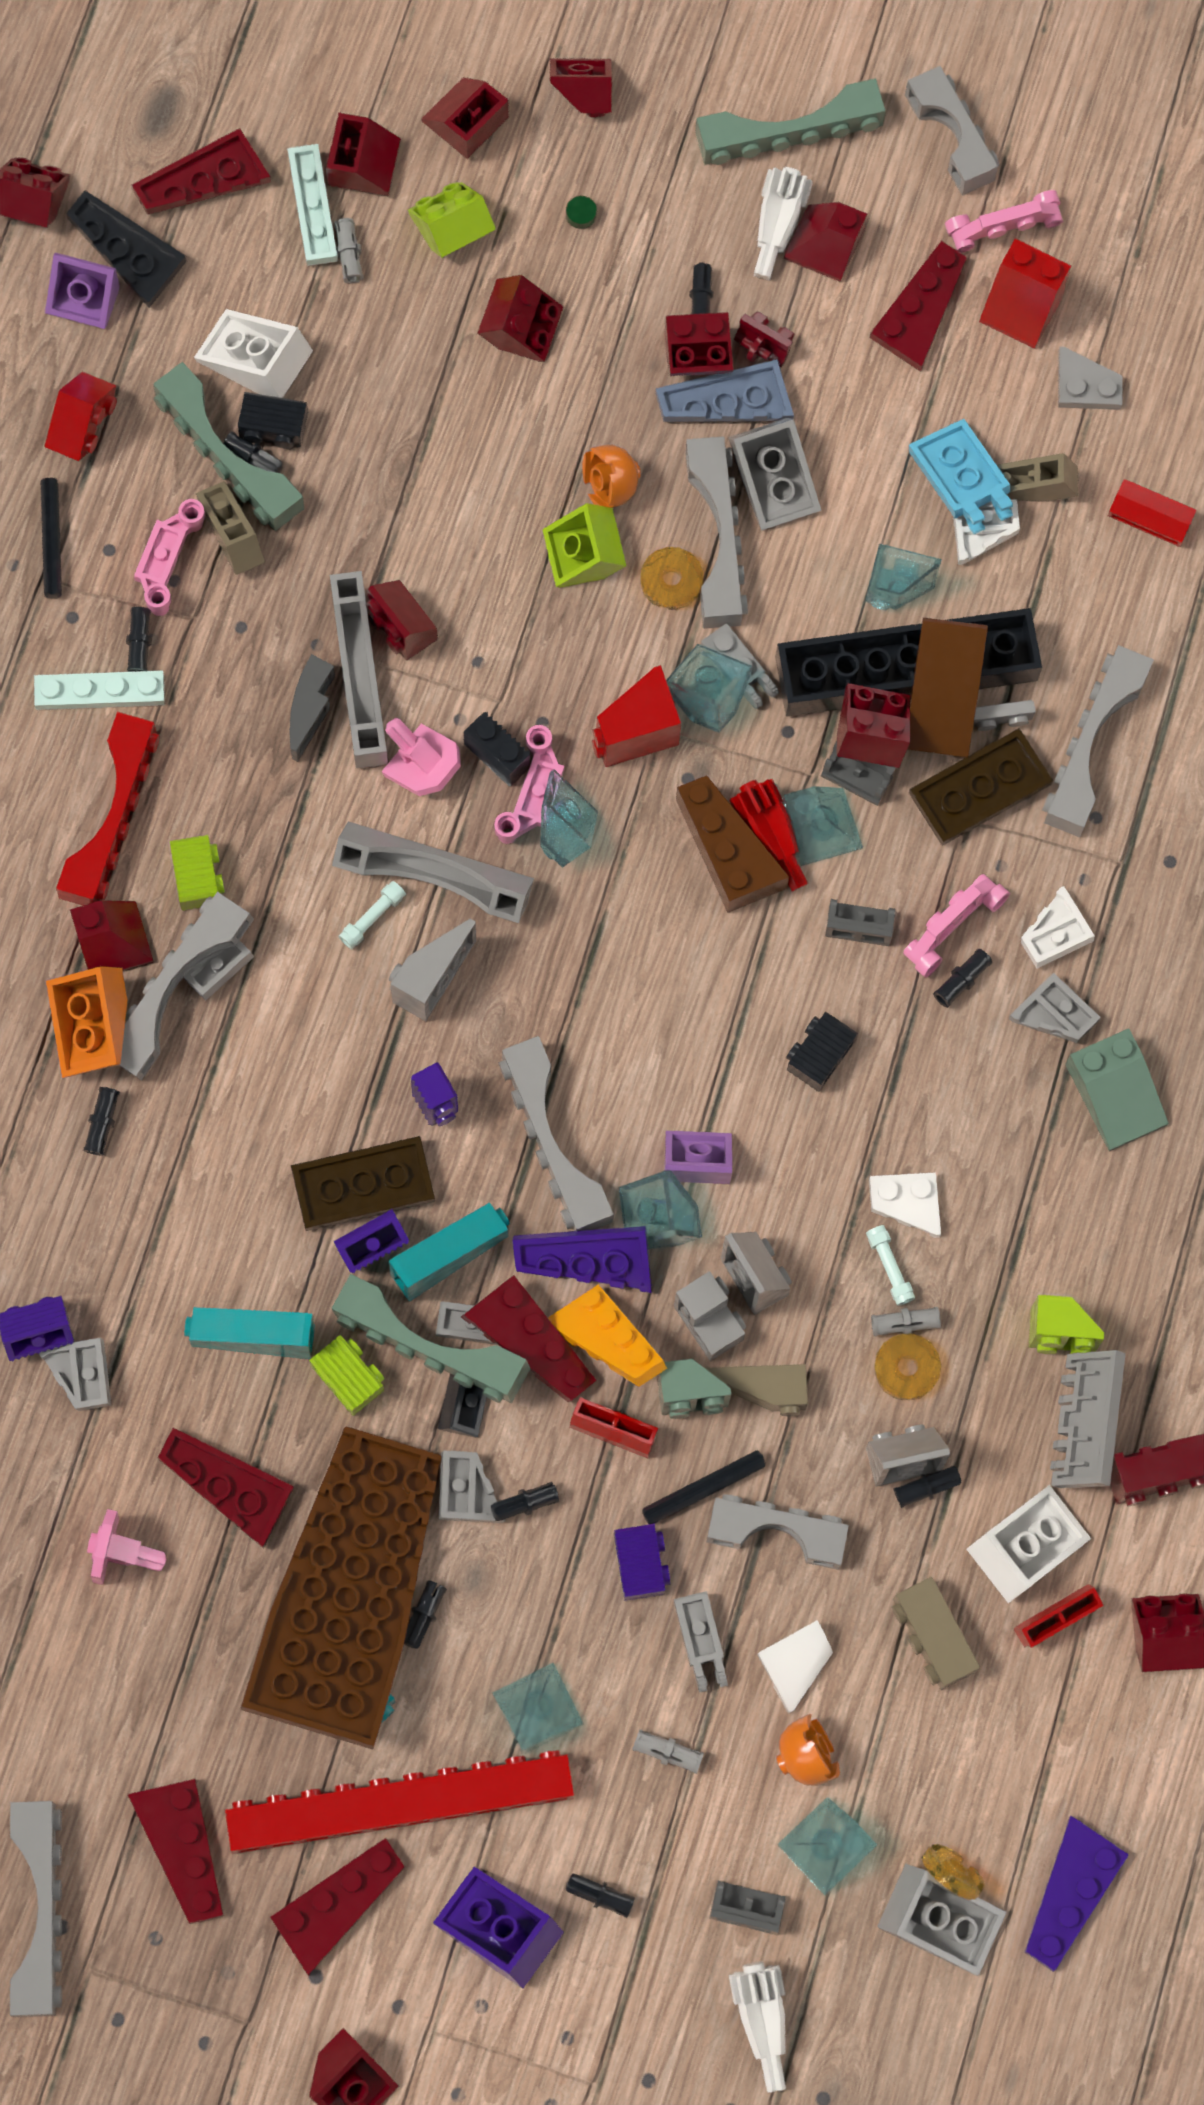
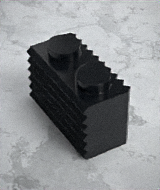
(272, 420)
(497, 749)
(821, 1051)

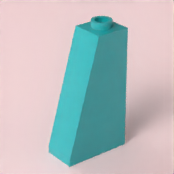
(448, 1250)
(252, 1331)

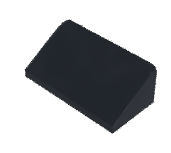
(462, 1409)

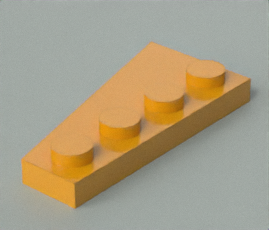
(608, 1335)

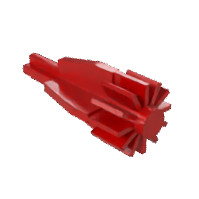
(766, 816)

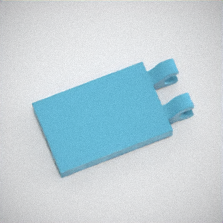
(962, 473)

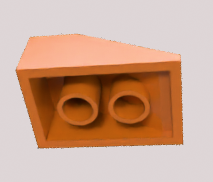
(88, 1019)

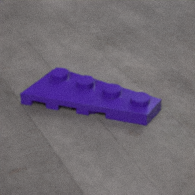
(597, 1255)
(1076, 1884)

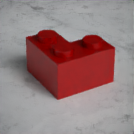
(77, 413)

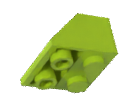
(452, 218)
(1062, 1325)

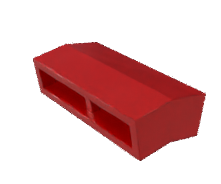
(1152, 513)
(613, 1427)
(1055, 1611)

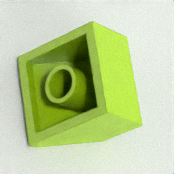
(584, 546)

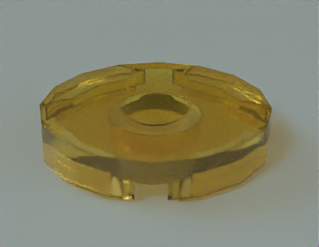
(677, 561)
(907, 1347)
(947, 1869)

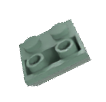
(689, 1388)

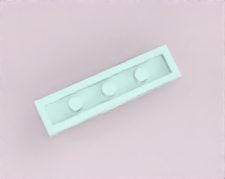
(312, 204)
(99, 690)

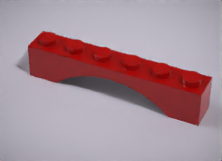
(87, 870)

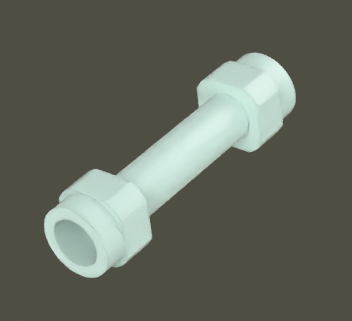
(391, 895)
(901, 1291)

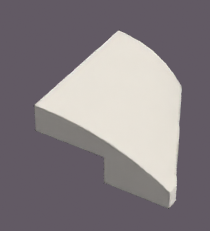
(796, 1663)

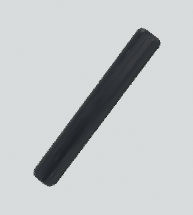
(51, 538)
(704, 1487)

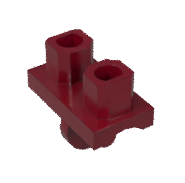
(762, 340)

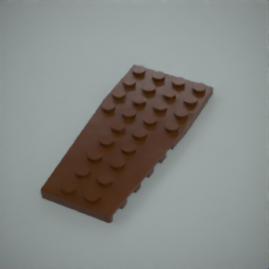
(347, 1593)

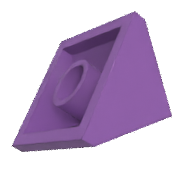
(81, 290)
(699, 1156)

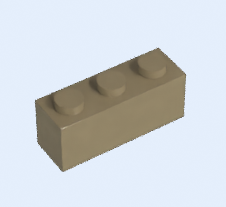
(935, 1634)

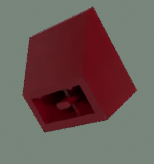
(468, 115)
(362, 155)
(31, 191)
(520, 318)
(698, 344)
(400, 618)
(874, 726)
(1169, 1632)

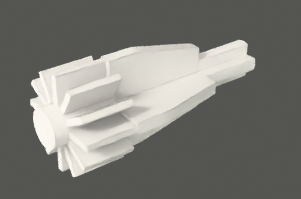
(782, 202)
(763, 2016)

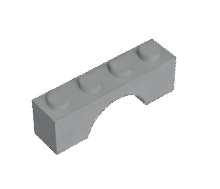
(934, 98)
(820, 1539)

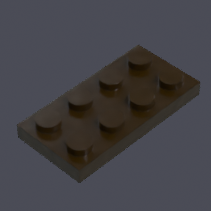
(980, 786)
(362, 1183)

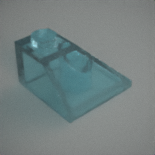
(900, 577)
(709, 686)
(565, 821)
(821, 823)
(663, 1208)
(537, 1708)
(827, 1845)

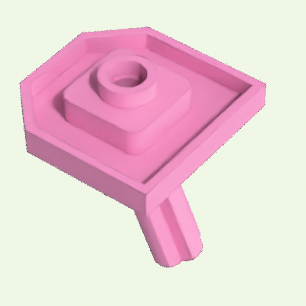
(424, 758)
(113, 1548)

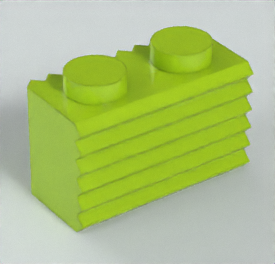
(195, 870)
(347, 1374)

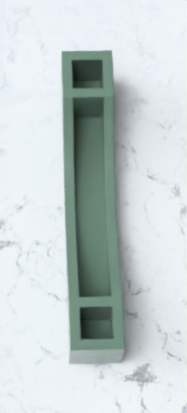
(729, 136)
(268, 492)
(489, 1368)

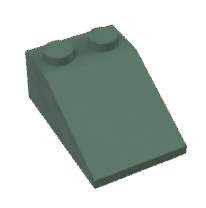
(1117, 1089)

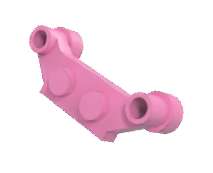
(996, 224)
(163, 552)
(529, 804)
(944, 923)

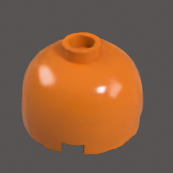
(611, 475)
(806, 1753)

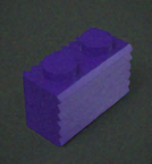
(434, 1095)
(371, 1241)
(35, 1328)
(641, 1562)

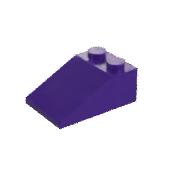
(499, 1927)

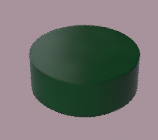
(581, 212)

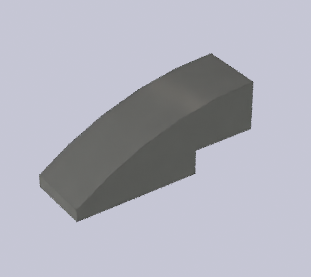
(309, 704)

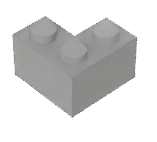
(707, 1317)

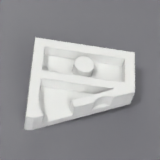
(995, 532)
(1057, 931)
(908, 1199)

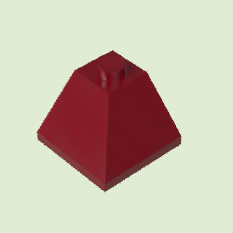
(584, 83)
(827, 238)
(112, 935)
(349, 2075)

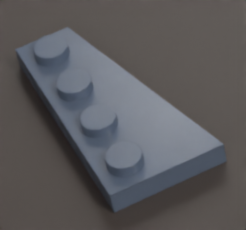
(744, 395)

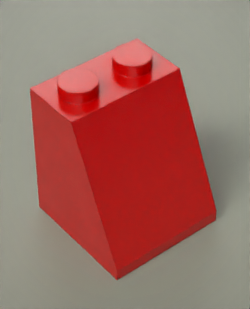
(1025, 293)
(638, 722)

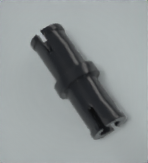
(138, 639)
(962, 978)
(101, 1121)

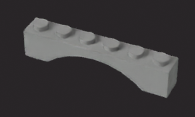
(708, 473)
(358, 669)
(1075, 797)
(380, 853)
(217, 929)
(582, 1197)
(34, 1983)

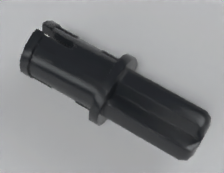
(701, 292)
(252, 453)
(927, 1486)
(525, 1501)
(423, 1614)
(600, 1895)

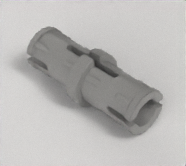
(348, 250)
(905, 1321)
(668, 1751)

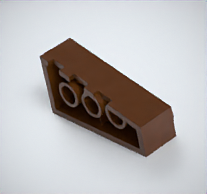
(731, 851)

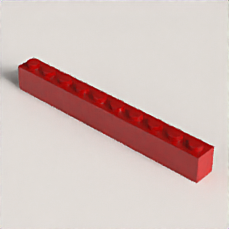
(399, 1803)

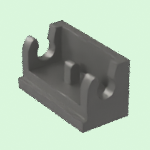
(858, 777)
(860, 923)
(747, 1908)

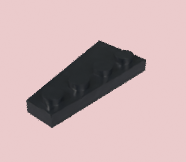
(137, 255)

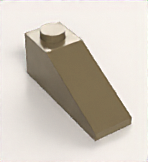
(1041, 478)
(231, 528)
(770, 1386)

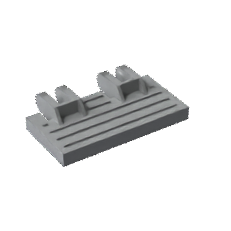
(1088, 1419)

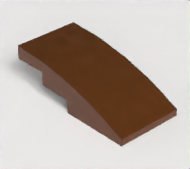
(946, 686)

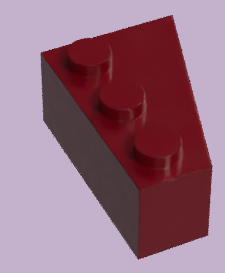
(1158, 1470)

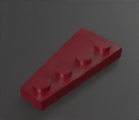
(204, 174)
(917, 312)
(520, 1326)
(233, 1487)
(180, 1840)
(329, 1910)

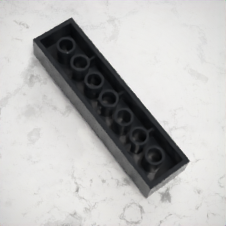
(818, 669)

